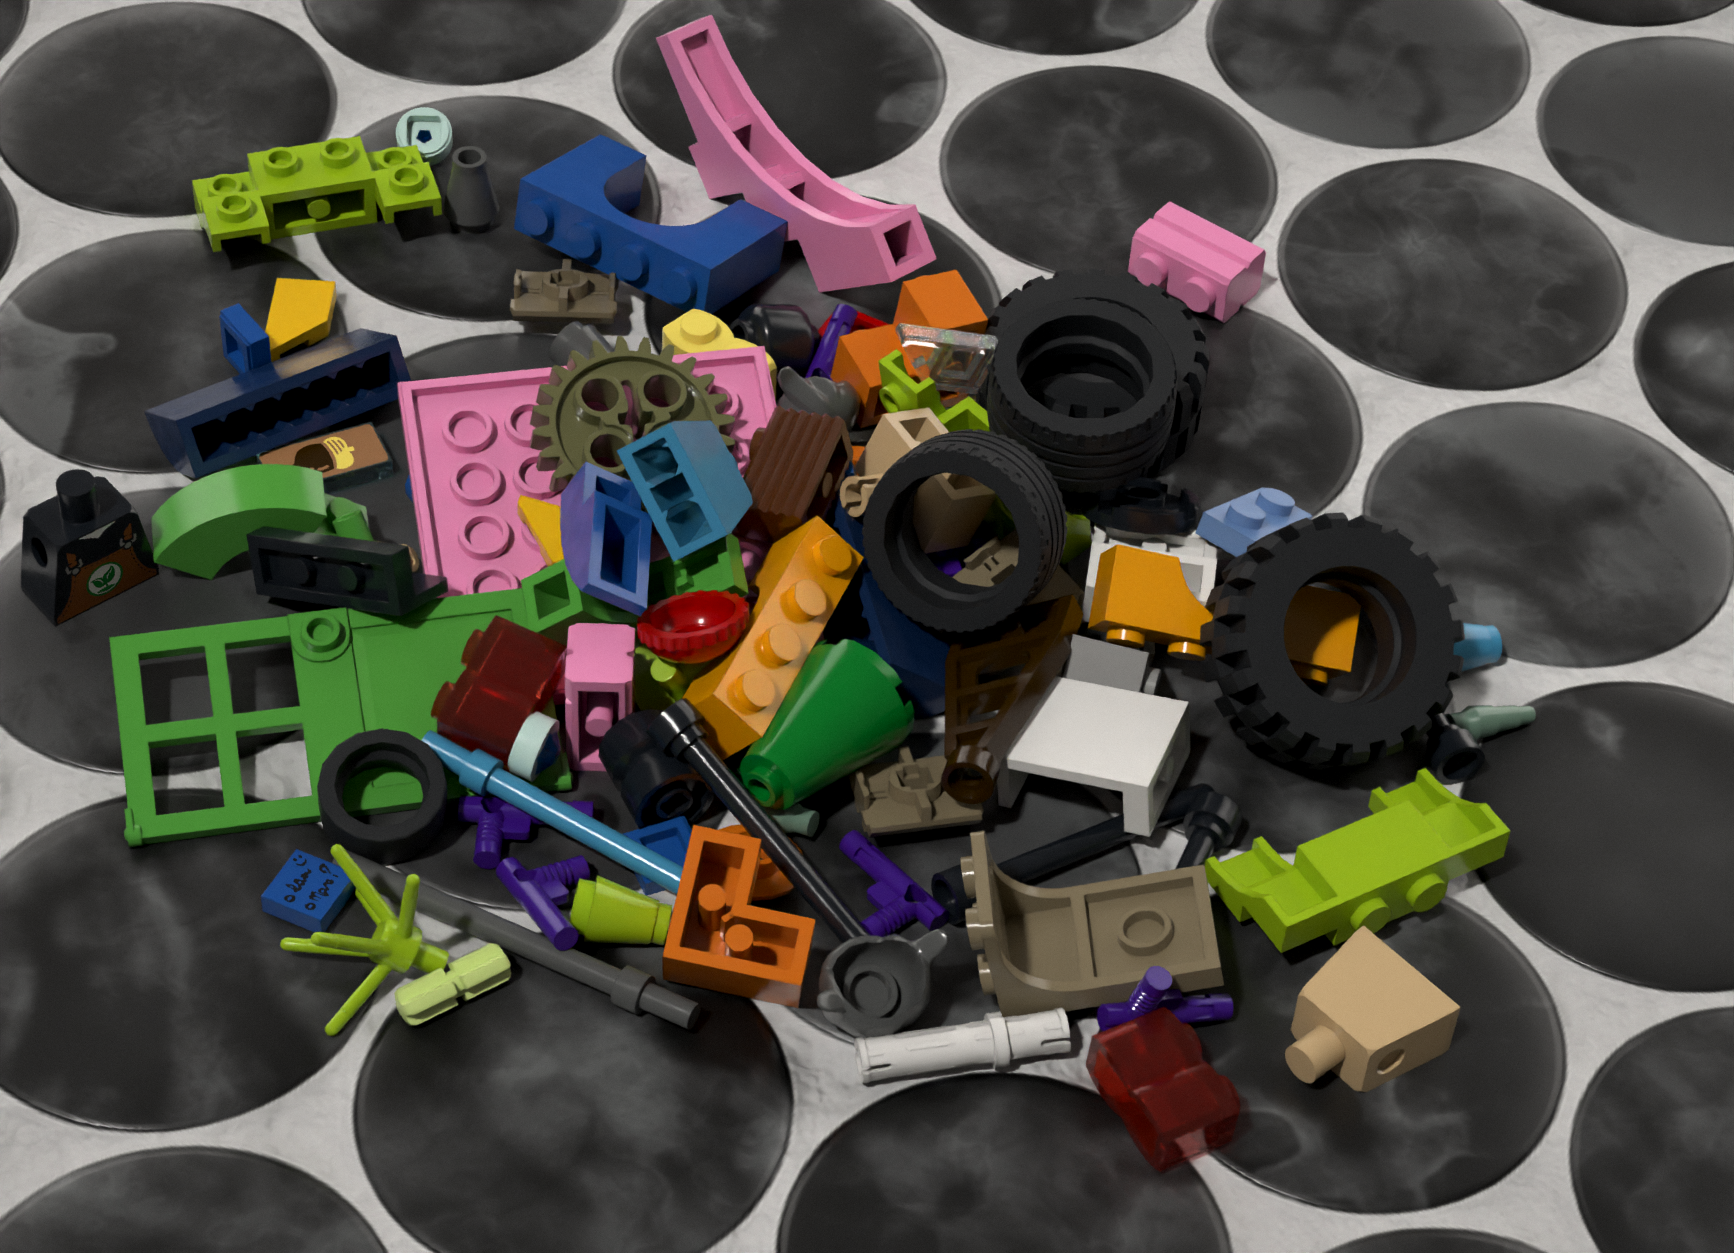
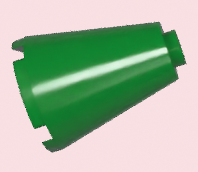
(828, 726)

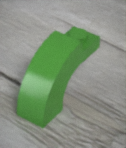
(211, 516)
(556, 602)

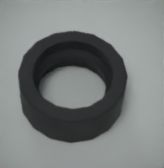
(376, 750)

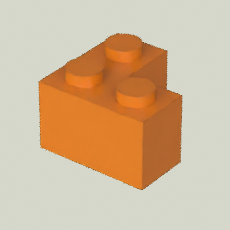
(925, 301)
(721, 938)

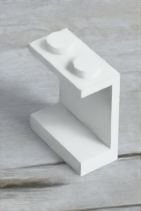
(1103, 741)

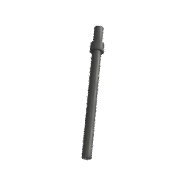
(628, 987)

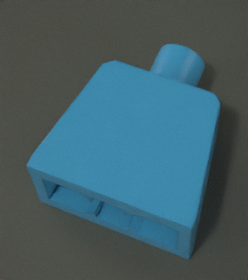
(687, 484)

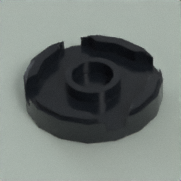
(1142, 508)

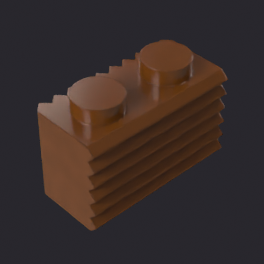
(793, 472)

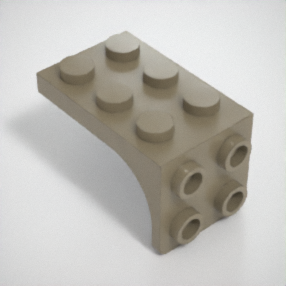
(1087, 939)

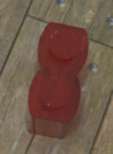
(504, 681)
(1162, 1088)

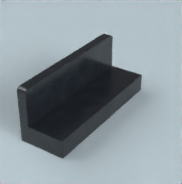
(339, 571)

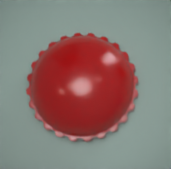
(693, 626)

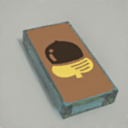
(343, 456)

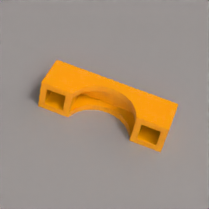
(797, 595)
(1147, 599)

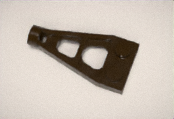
(1035, 637)

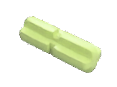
(438, 990)

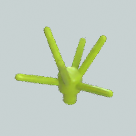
(393, 945)

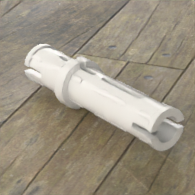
(975, 1043)

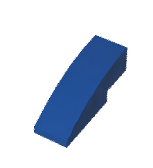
(606, 538)

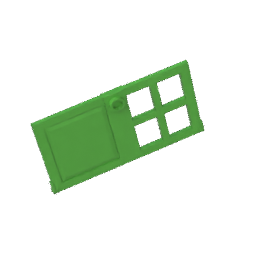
(351, 678)

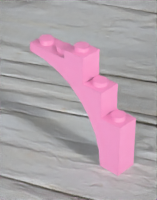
(741, 150)

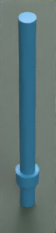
(486, 775)

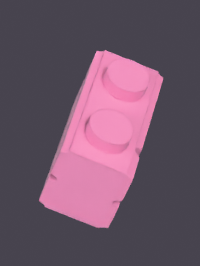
(1196, 262)
(596, 688)

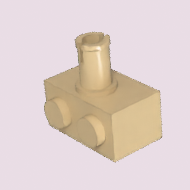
(945, 506)

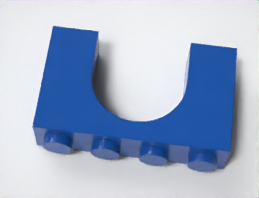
(581, 210)

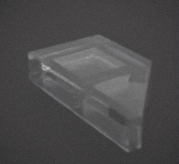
(949, 357)

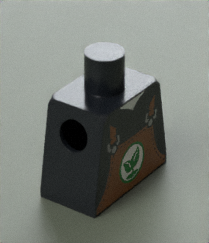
(82, 547)

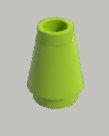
(618, 914)

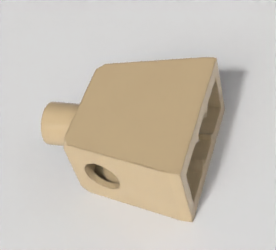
(1368, 1017)

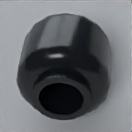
(782, 331)

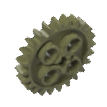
(576, 434)

